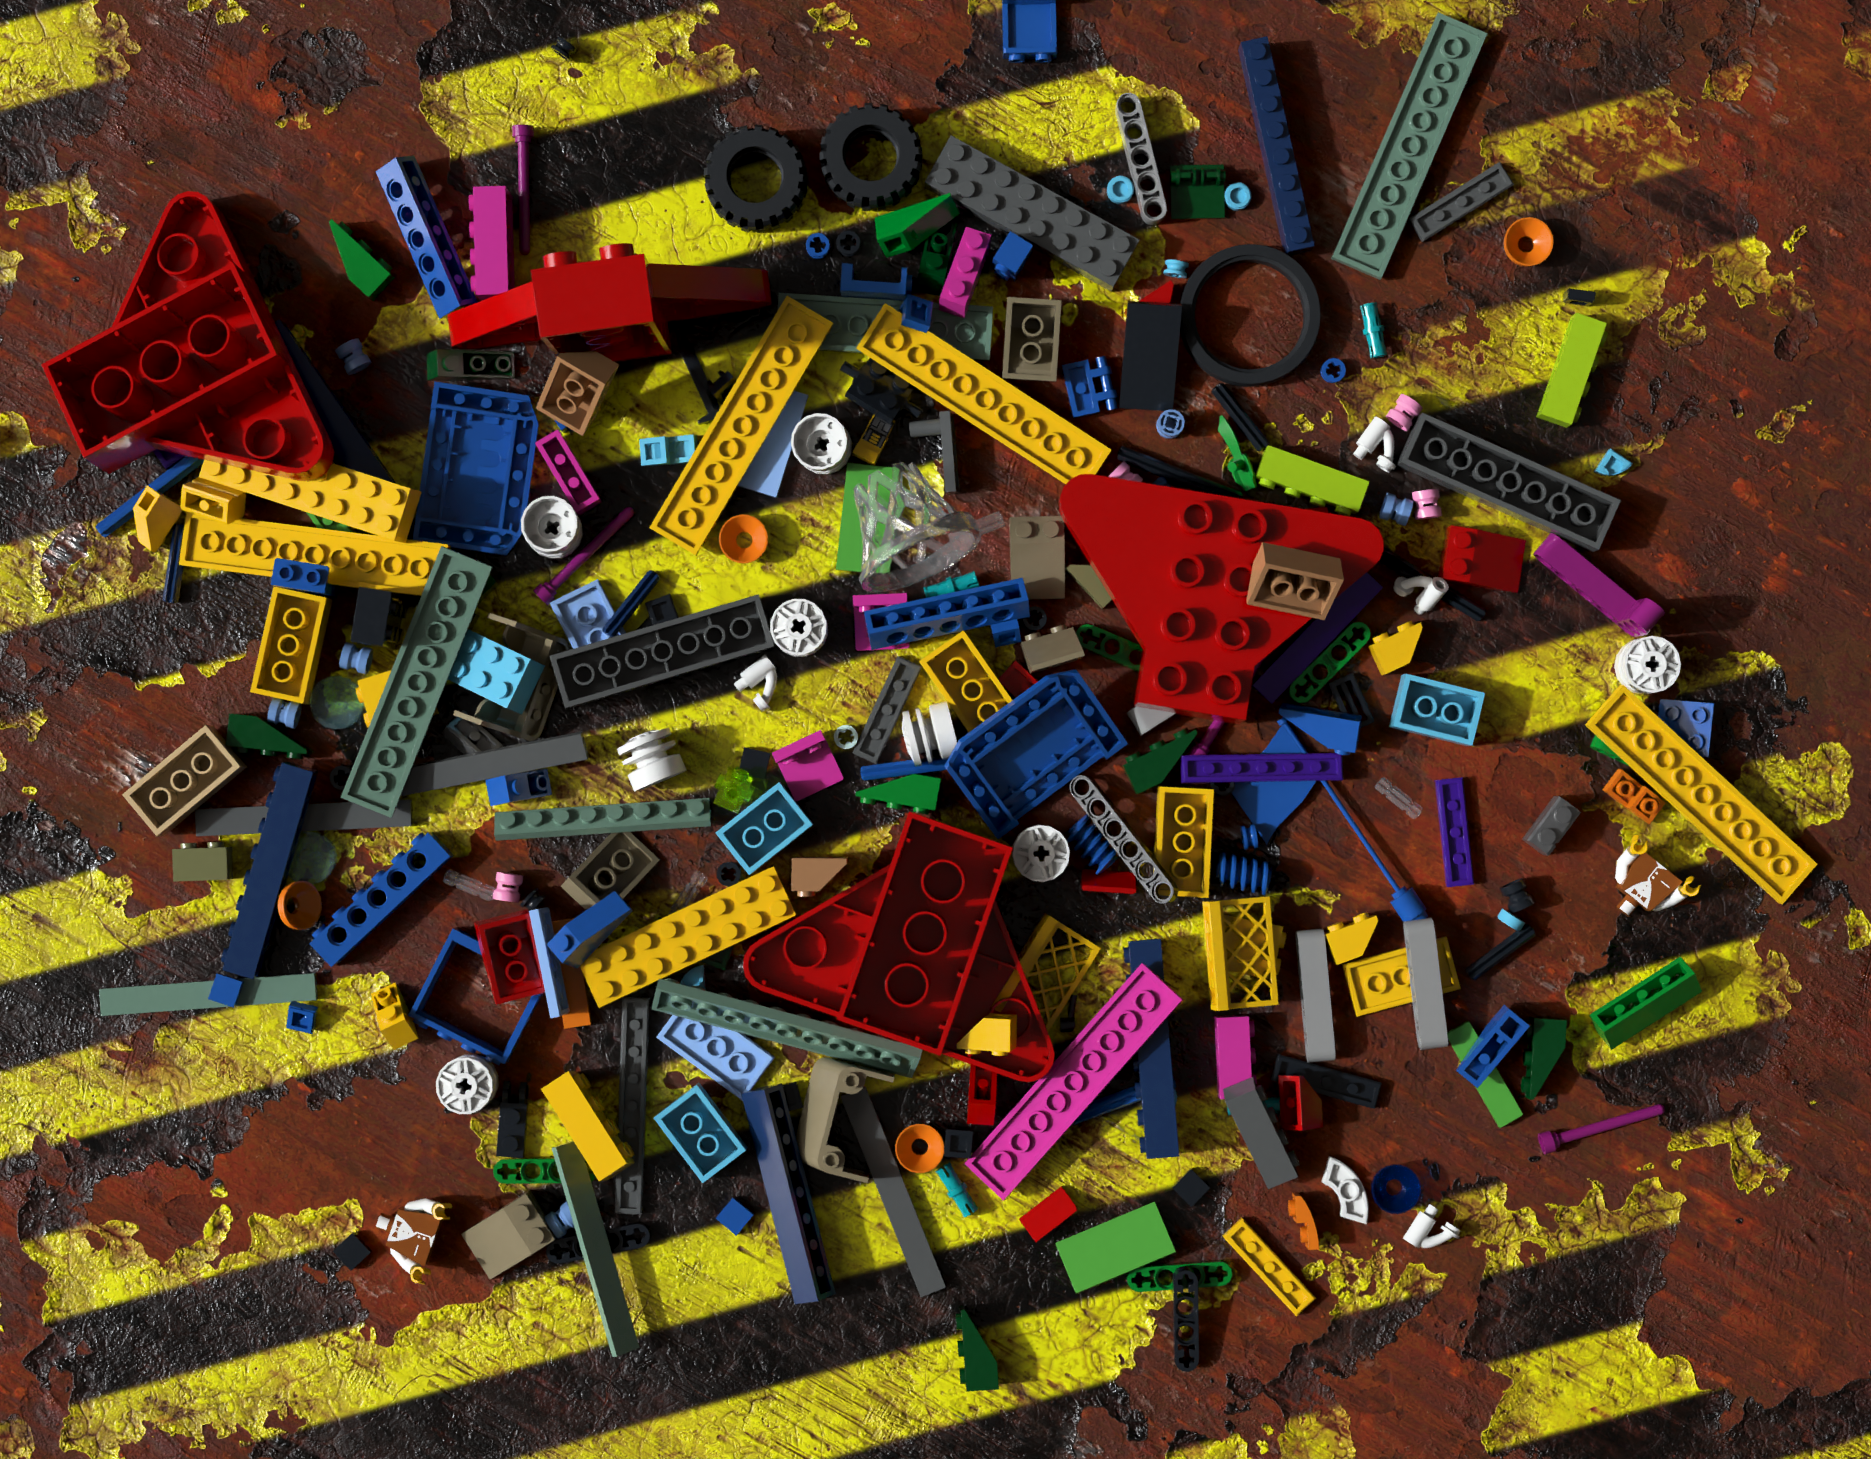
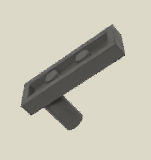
(946, 428)

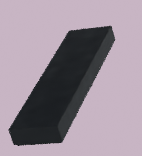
(1329, 1081)

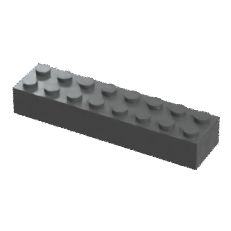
(1031, 212)
(1508, 482)
(661, 651)

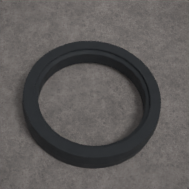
(1293, 272)

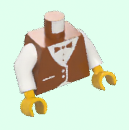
(1647, 881)
(414, 1234)

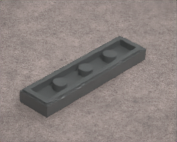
(1460, 202)
(887, 710)

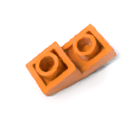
(1633, 796)
(1302, 1214)

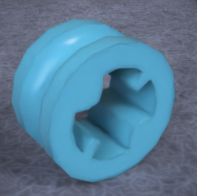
(1176, 268)

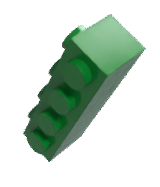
(1646, 1003)

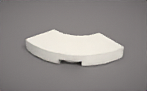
(1349, 1190)

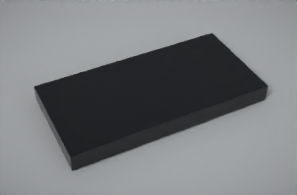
(1150, 355)

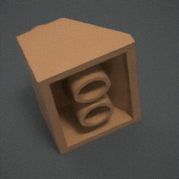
(577, 388)
(1294, 581)
(813, 873)

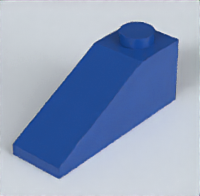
(1330, 728)
(588, 930)
(1492, 1045)

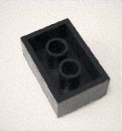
(379, 618)

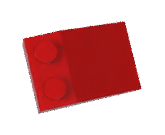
(1481, 559)
(510, 956)

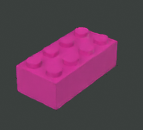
(492, 241)

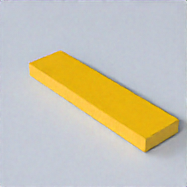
(1269, 1266)

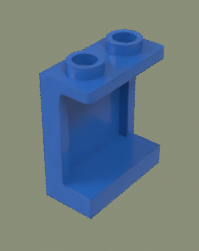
(1029, 30)
(872, 289)
(303, 577)

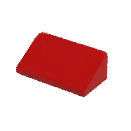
(1108, 881)
(1048, 1214)

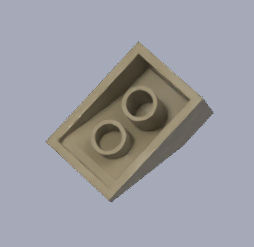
(1031, 339)
(1038, 555)
(1052, 649)
(611, 867)
(509, 1235)

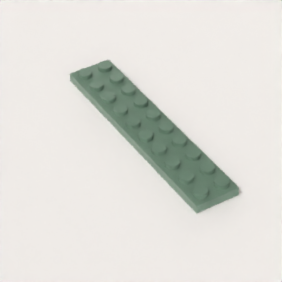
(1409, 146)
(416, 681)
(785, 1028)

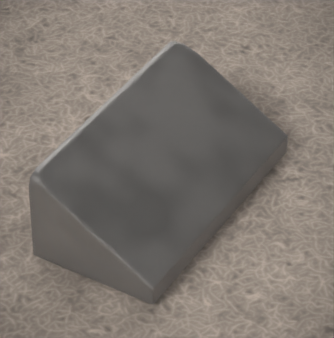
(469, 736)

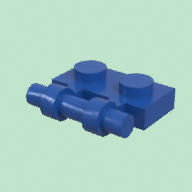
(1081, 388)

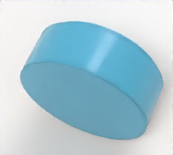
(1120, 189)
(1237, 196)
(1510, 919)

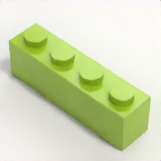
(1571, 370)
(1311, 480)

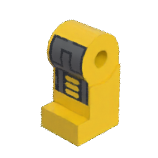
(873, 440)

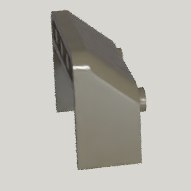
(538, 647)
(826, 1082)

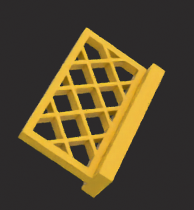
(1217, 953)
(1029, 957)

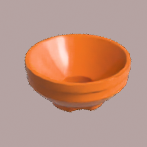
(1534, 230)
(736, 526)
(307, 905)
(915, 1162)

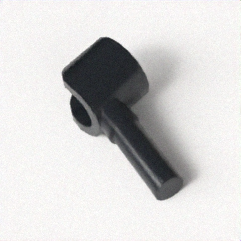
(1067, 1024)

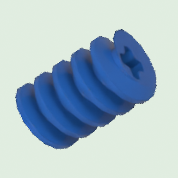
(1092, 844)
(1242, 873)

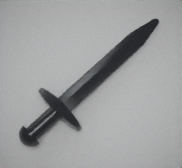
(699, 378)

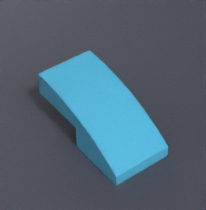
(667, 450)

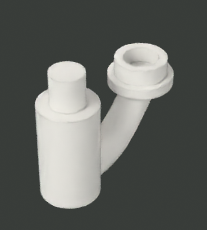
(1374, 433)
(1429, 597)
(756, 673)
(1421, 1227)

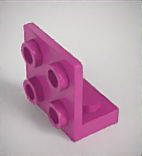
(868, 602)
(808, 765)

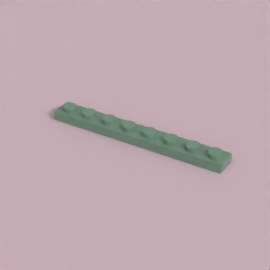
(602, 819)

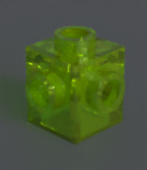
(733, 789)

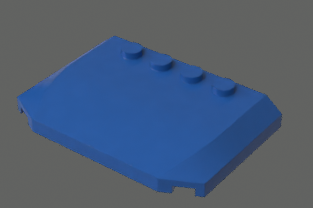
(476, 468)
(1032, 749)

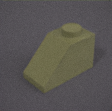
(1090, 583)

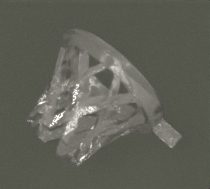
(901, 534)

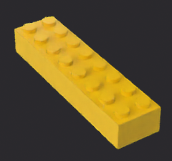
(337, 496)
(687, 937)

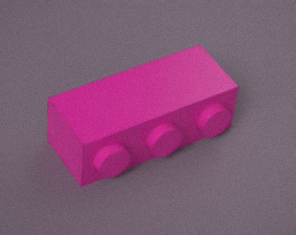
(965, 272)
(568, 472)
(1233, 1050)

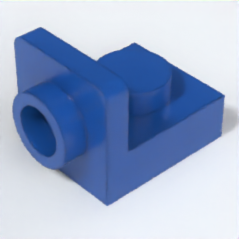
(916, 313)

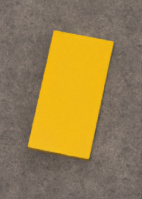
(1384, 979)

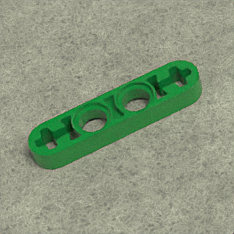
(1125, 646)
(1331, 664)
(546, 1173)
(1212, 1267)

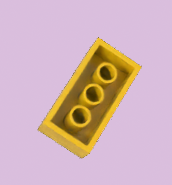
(291, 645)
(965, 681)
(1184, 838)
(588, 1125)

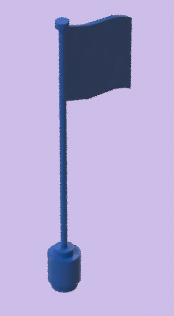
(1272, 802)

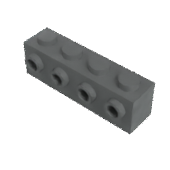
(1261, 1133)

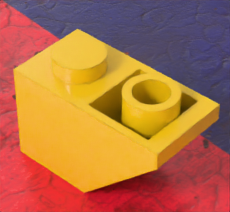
(154, 517)
(1395, 650)
(1350, 940)
(393, 1016)
(993, 1034)

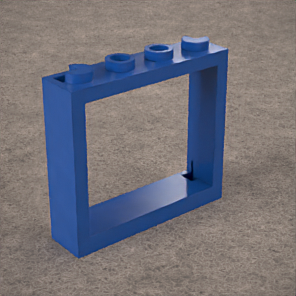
(448, 1031)

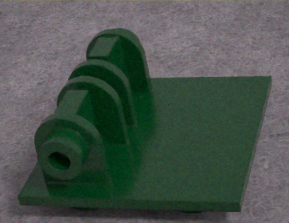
(1197, 191)

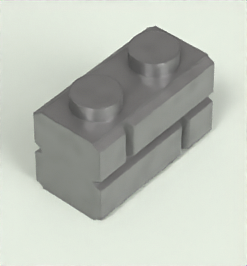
(1551, 825)

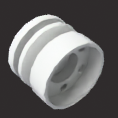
(806, 441)
(540, 516)
(795, 643)
(1634, 674)
(929, 733)
(651, 759)
(1028, 842)
(480, 1075)

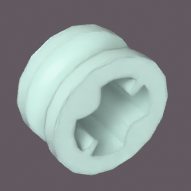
(848, 745)

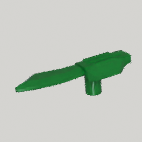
(1240, 464)

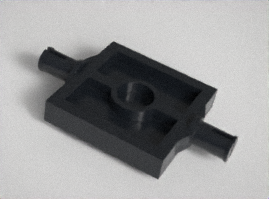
(880, 391)

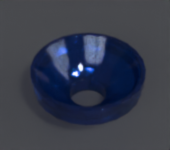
(1409, 1192)

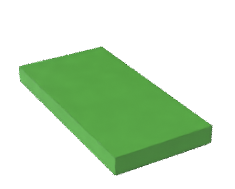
(850, 539)
(1115, 1247)

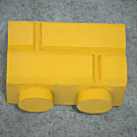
(213, 500)

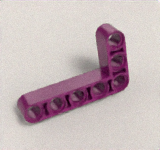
(1631, 615)

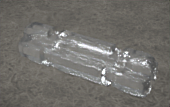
(1398, 797)
(468, 885)
(689, 892)

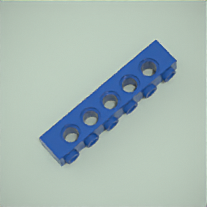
(426, 235)
(947, 613)
(324, 937)

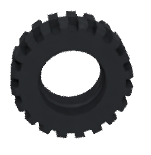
(863, 122)
(749, 143)

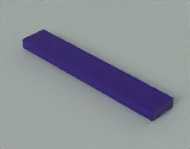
(1316, 638)
(1261, 768)

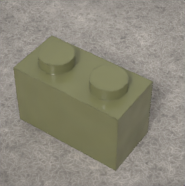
(202, 863)

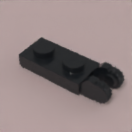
(512, 1123)

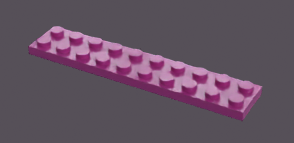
(1074, 1081)

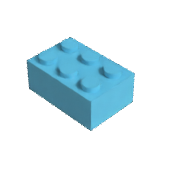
(495, 672)
(1437, 710)
(764, 828)
(700, 1132)

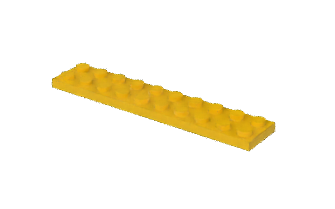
(982, 397)
(741, 425)
(352, 557)
(1701, 794)

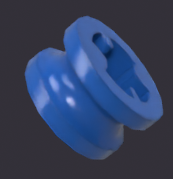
(811, 251)
(1330, 378)
(1249, 836)

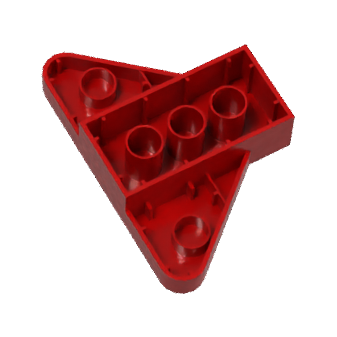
(607, 304)
(191, 363)
(1183, 577)
(913, 952)

